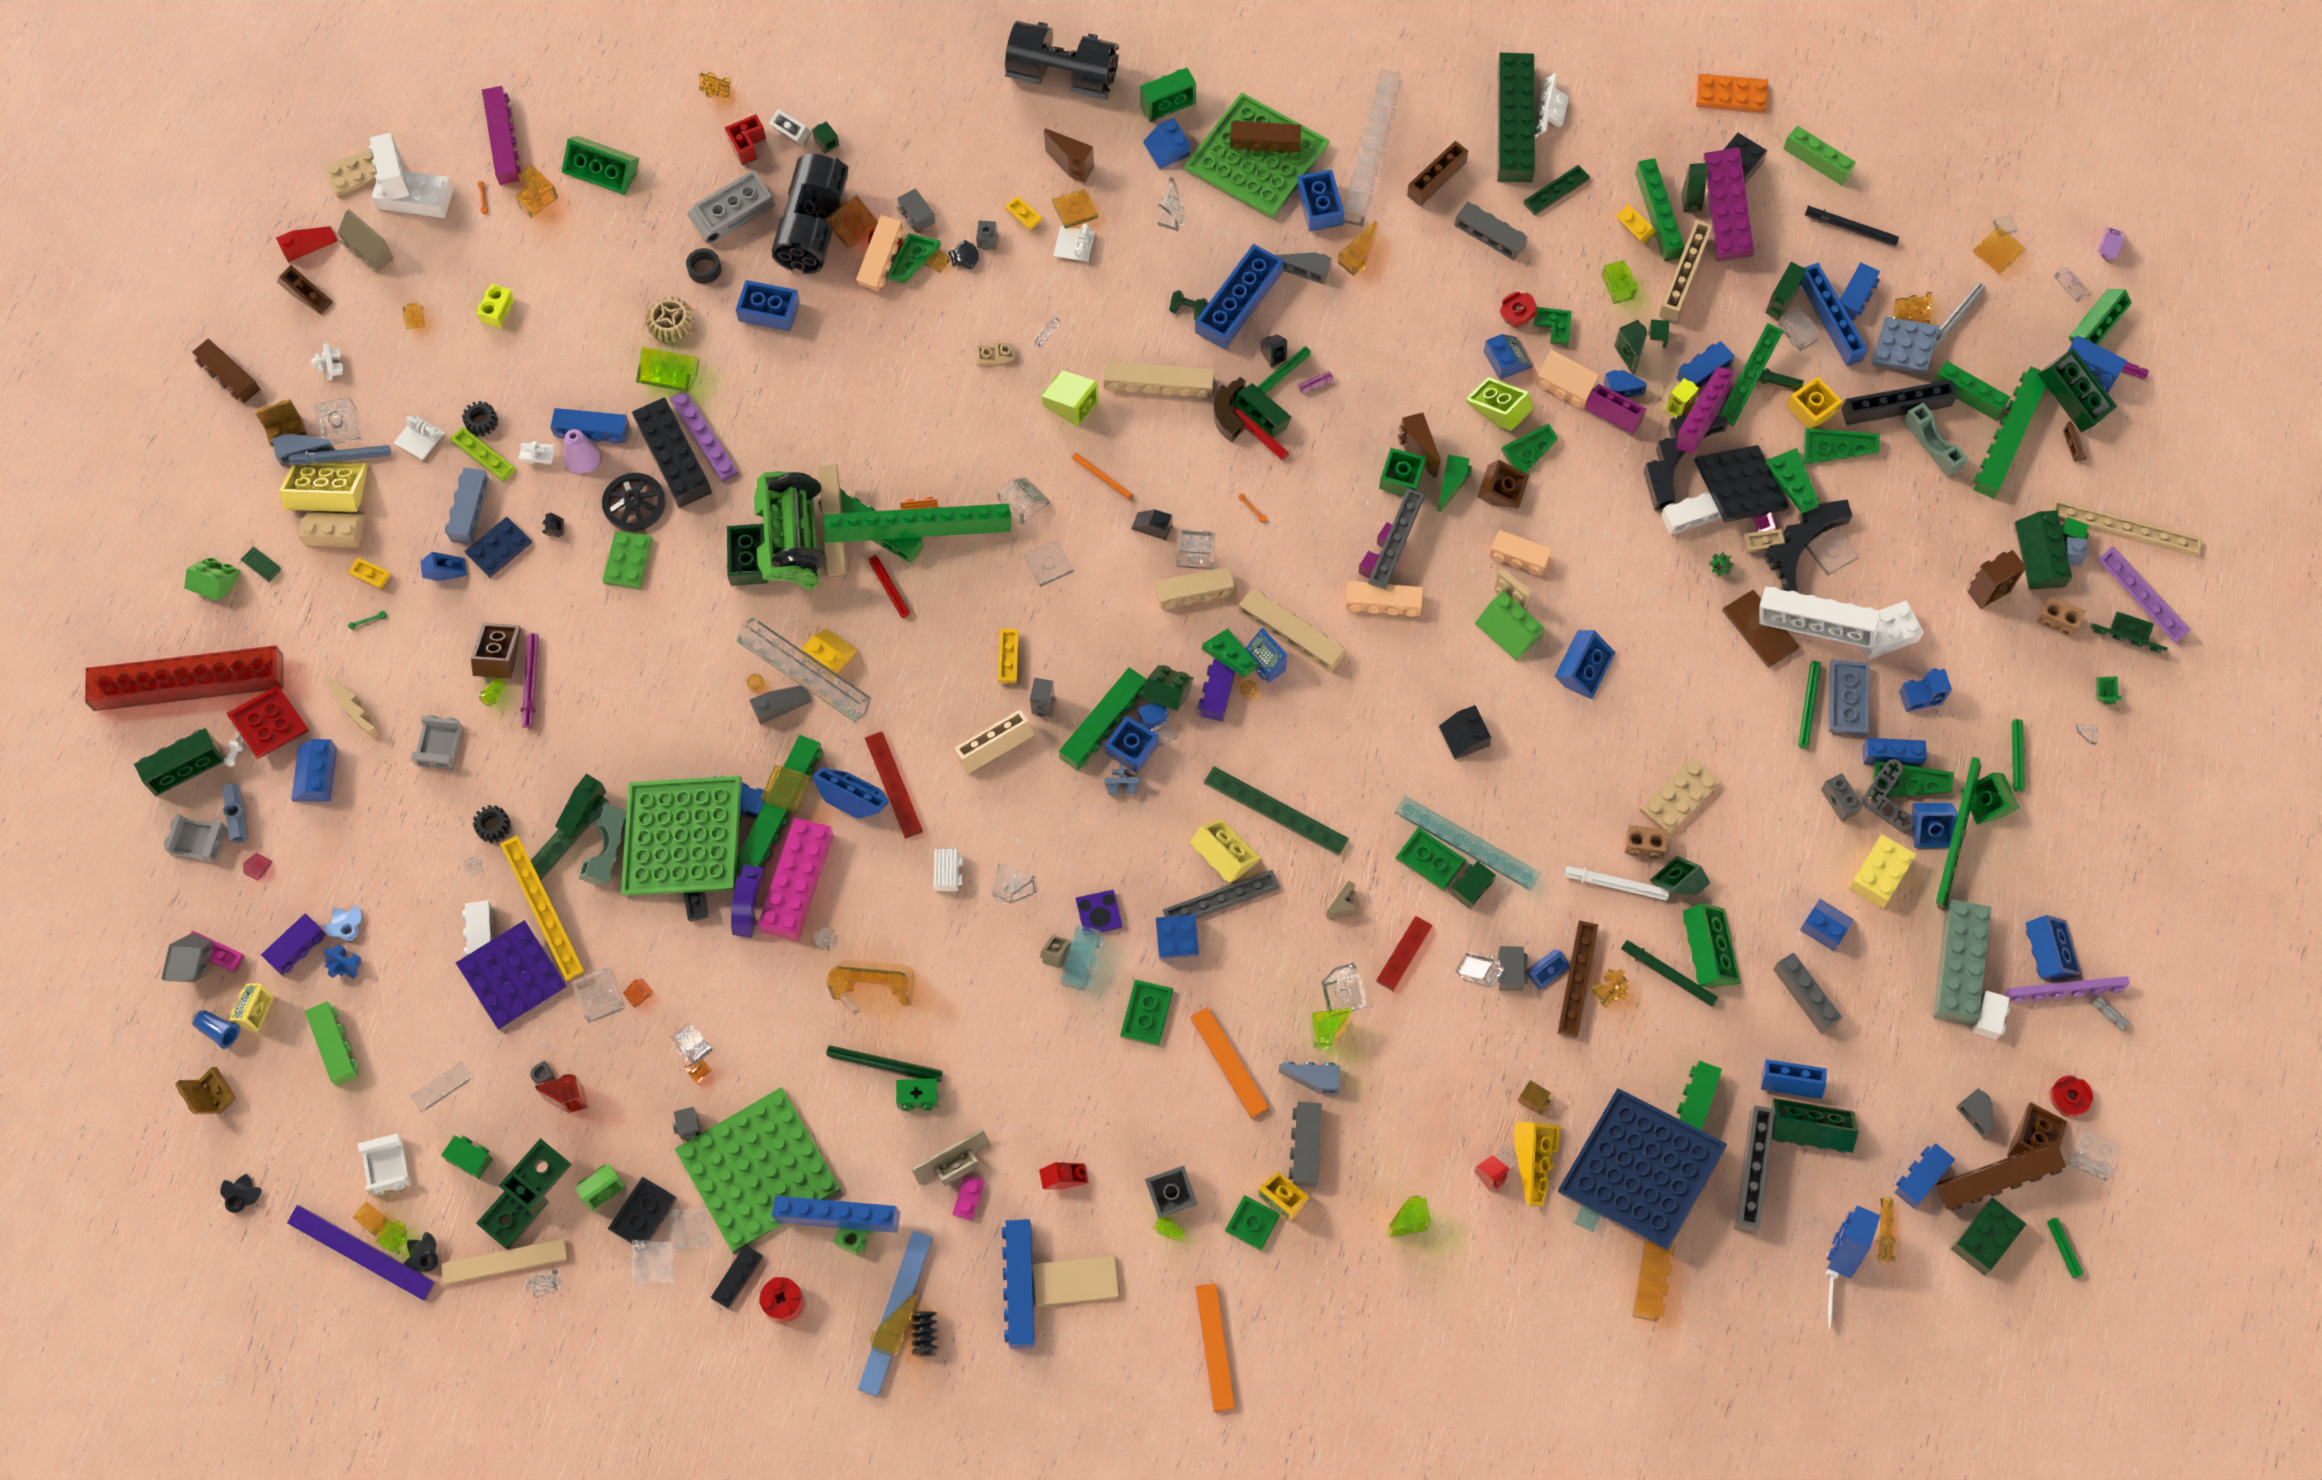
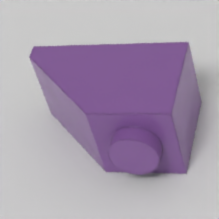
(2110, 243)

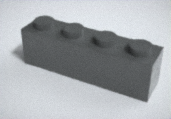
(1491, 230)
(1807, 993)
(1307, 1143)

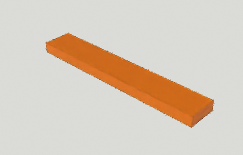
(1229, 1062)
(1215, 1347)

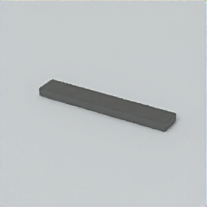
(1396, 539)
(1225, 896)

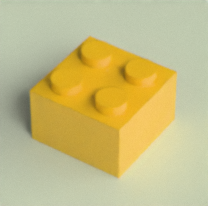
(1814, 403)

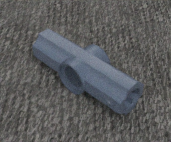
(233, 802)

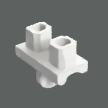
(325, 361)
(537, 453)

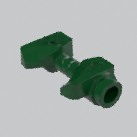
(1178, 299)

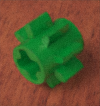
(1716, 564)

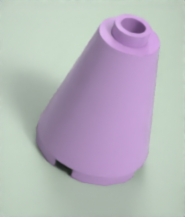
(580, 453)

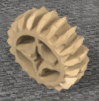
(676, 311)

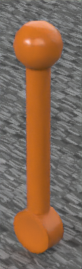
(484, 210)
(1262, 518)

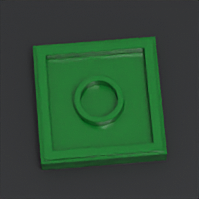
(1252, 1223)

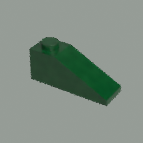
(1694, 187)
(580, 804)

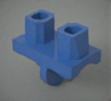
(339, 964)

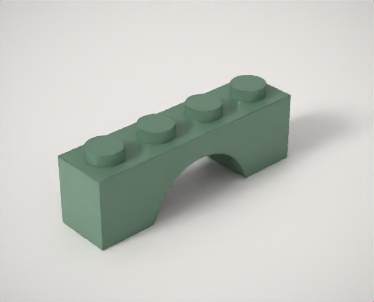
(1922, 425)
(609, 822)

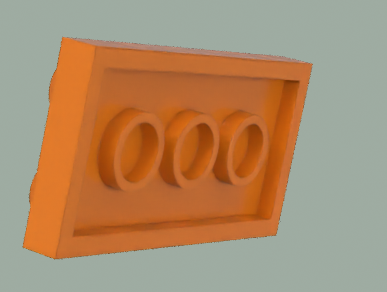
(1732, 92)

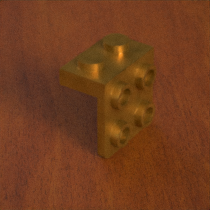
(208, 1094)

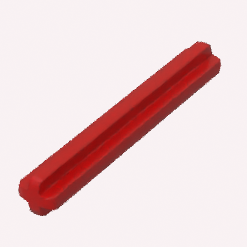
(1261, 435)
(889, 586)

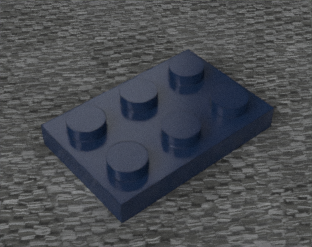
(498, 547)

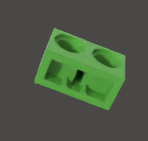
(842, 1236)

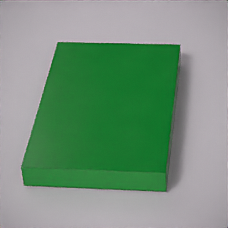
(1430, 859)
(1146, 1012)

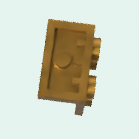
(280, 420)

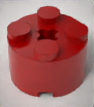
(784, 1311)

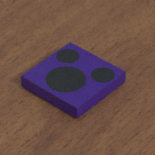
(1099, 911)

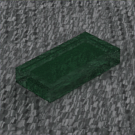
(261, 564)

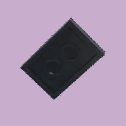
(642, 1212)

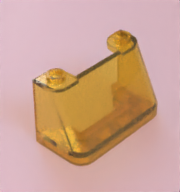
(847, 972)

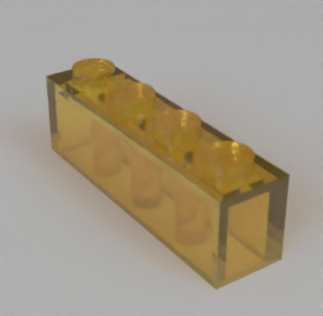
(1652, 1281)

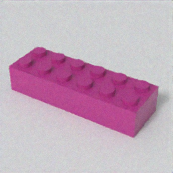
(796, 879)

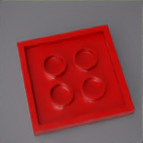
(267, 722)

